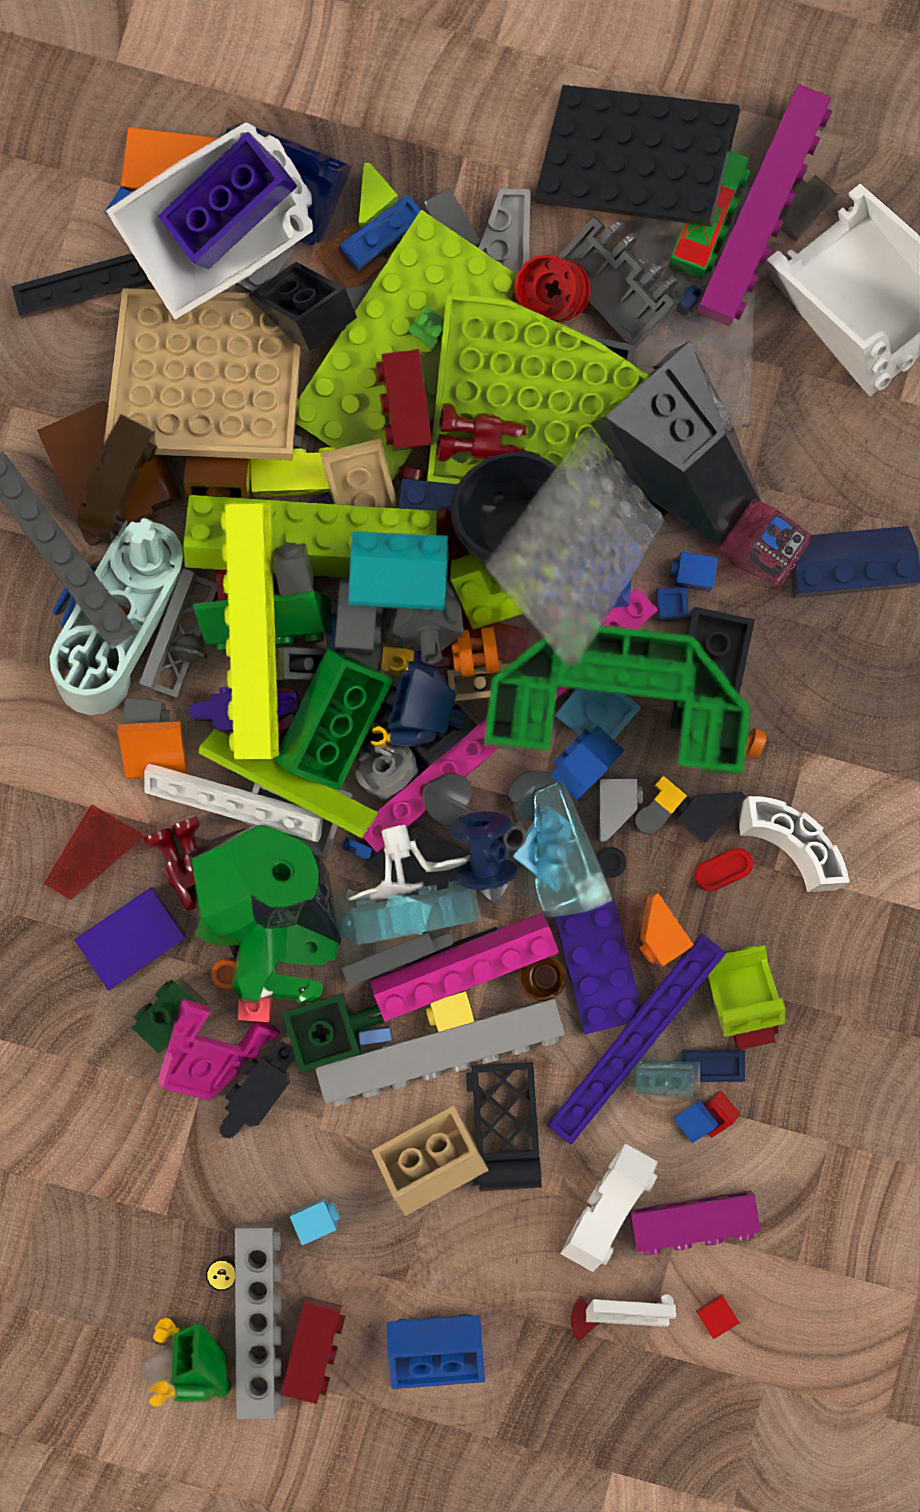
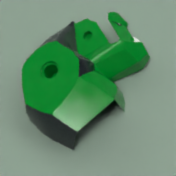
(272, 902)

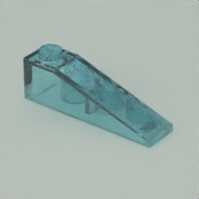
(567, 867)

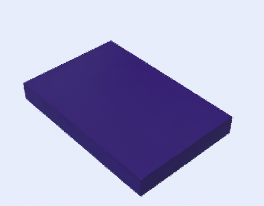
(130, 938)

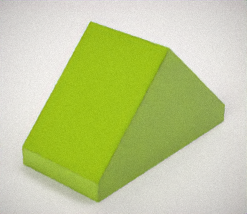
(375, 195)

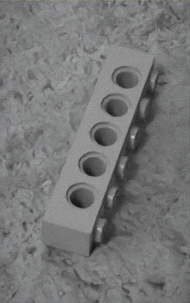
(250, 1401)

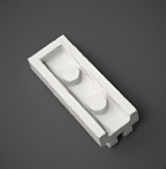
(632, 1312)

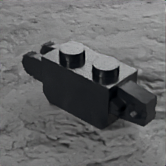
(259, 1091)

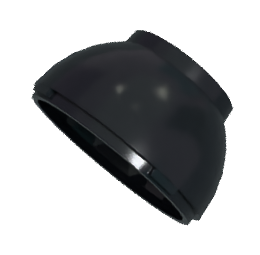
(475, 515)

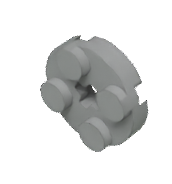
(391, 781)

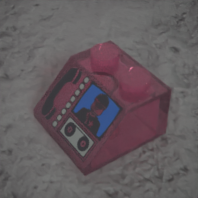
(765, 543)

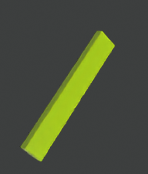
(299, 790)

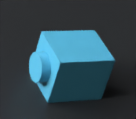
(315, 1220)

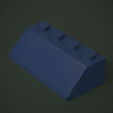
(857, 563)

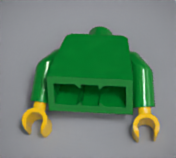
(196, 1367)

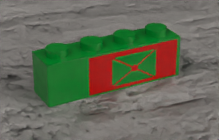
(696, 242)

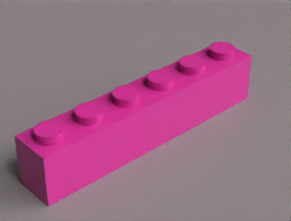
(463, 966)

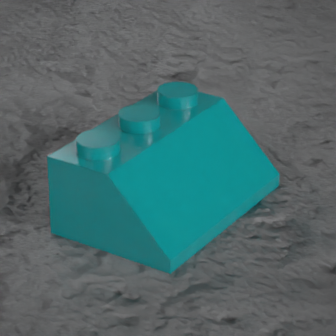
(398, 570)

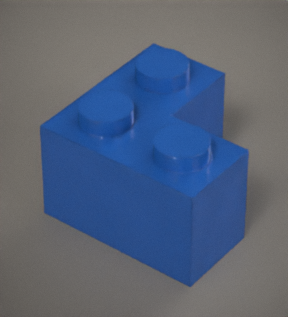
(586, 760)

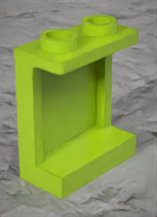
(745, 992)

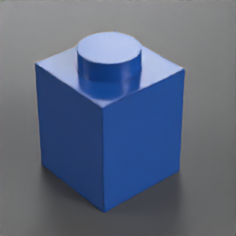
(694, 571)

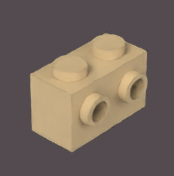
(473, 687)

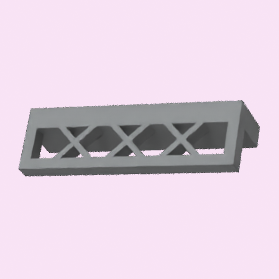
(168, 631)

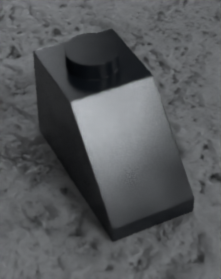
(706, 813)

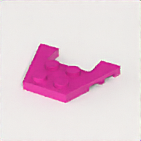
(202, 1064)

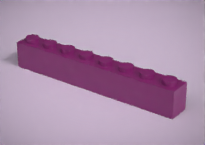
(764, 204)

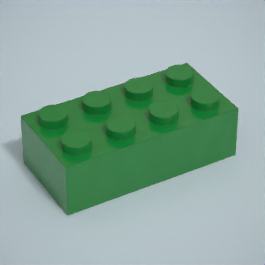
(333, 719)

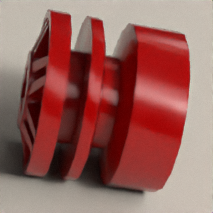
(536, 286)

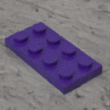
(599, 967)

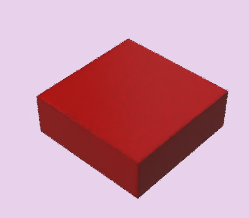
(717, 1316)

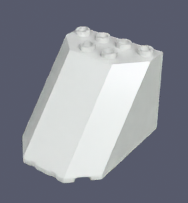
(165, 262)

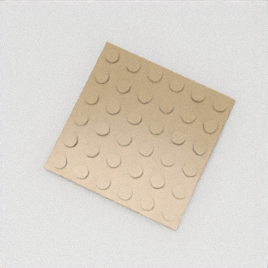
(208, 380)

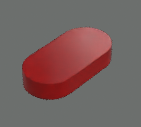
(723, 869)

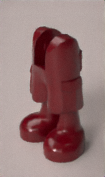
(487, 435)
(178, 870)

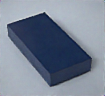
(718, 1064)

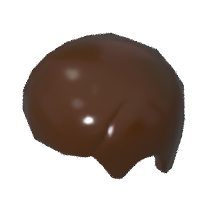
(543, 979)

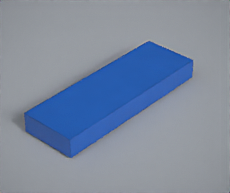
(379, 234)

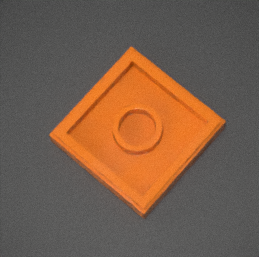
(151, 744)

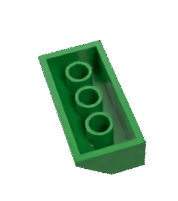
(296, 617)

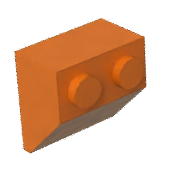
(661, 932)

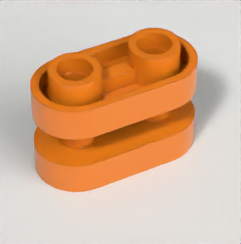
(465, 660)

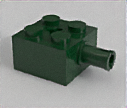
(157, 1020)
(343, 1024)

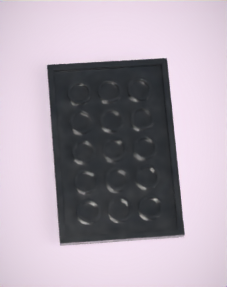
(637, 154)

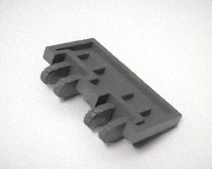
(614, 283)

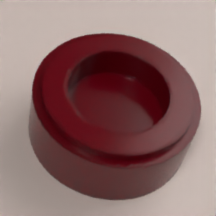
(412, 473)

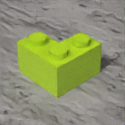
(480, 593)

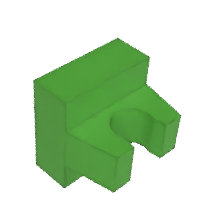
(427, 327)

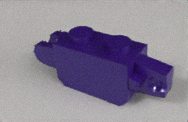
(217, 708)

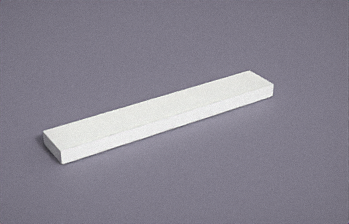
(232, 802)

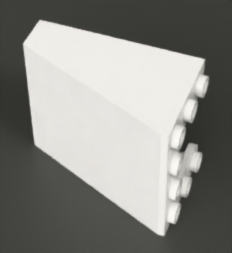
(859, 290)

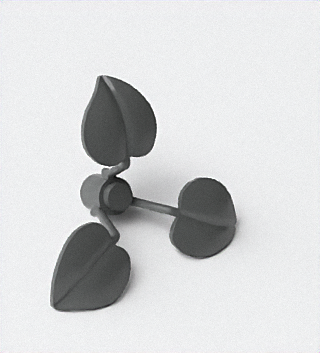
(450, 793)

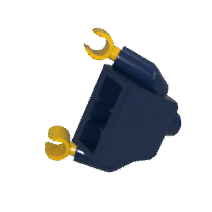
(420, 707)

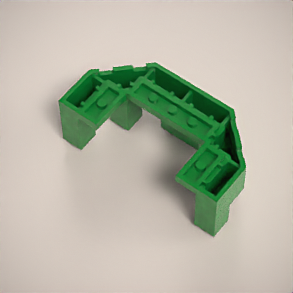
(626, 664)

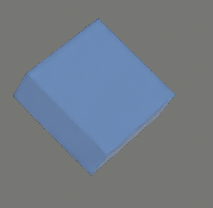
(375, 1035)

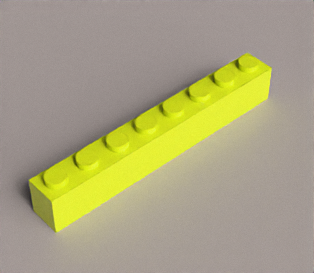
(251, 630)

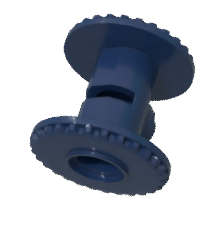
(487, 856)

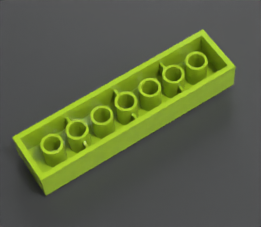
(321, 526)

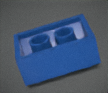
(435, 1351)

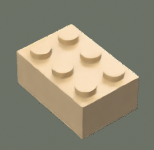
(429, 1160)

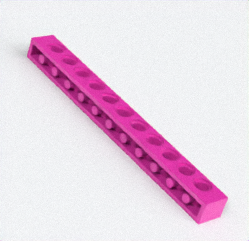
(470, 750)

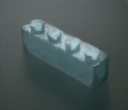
(416, 913)

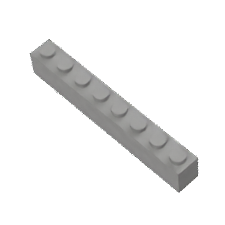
(437, 1051)

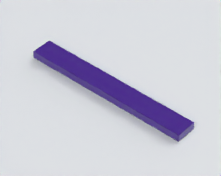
(636, 1038)

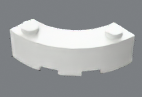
(799, 837)
(611, 1203)

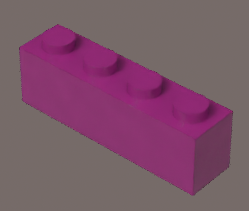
(694, 1222)

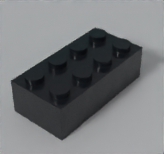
(726, 643)

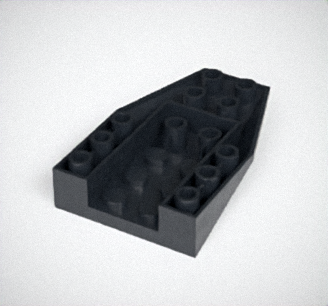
(681, 446)

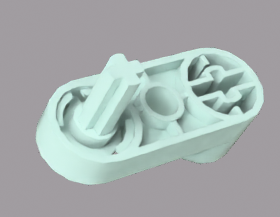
(146, 595)

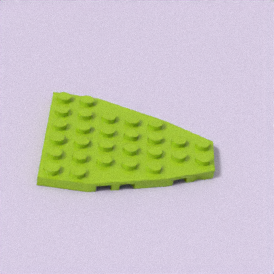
(525, 372)

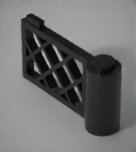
(514, 1168)

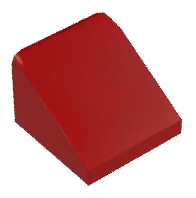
(722, 1111)

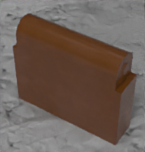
(76, 447)

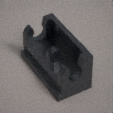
(431, 751)

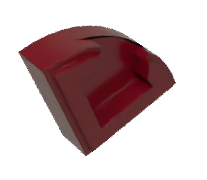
(578, 1319)

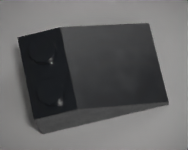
(305, 305)

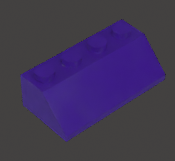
(227, 201)

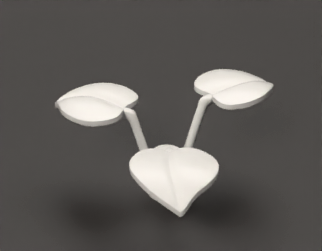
(397, 848)

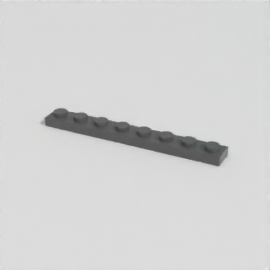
(63, 556)

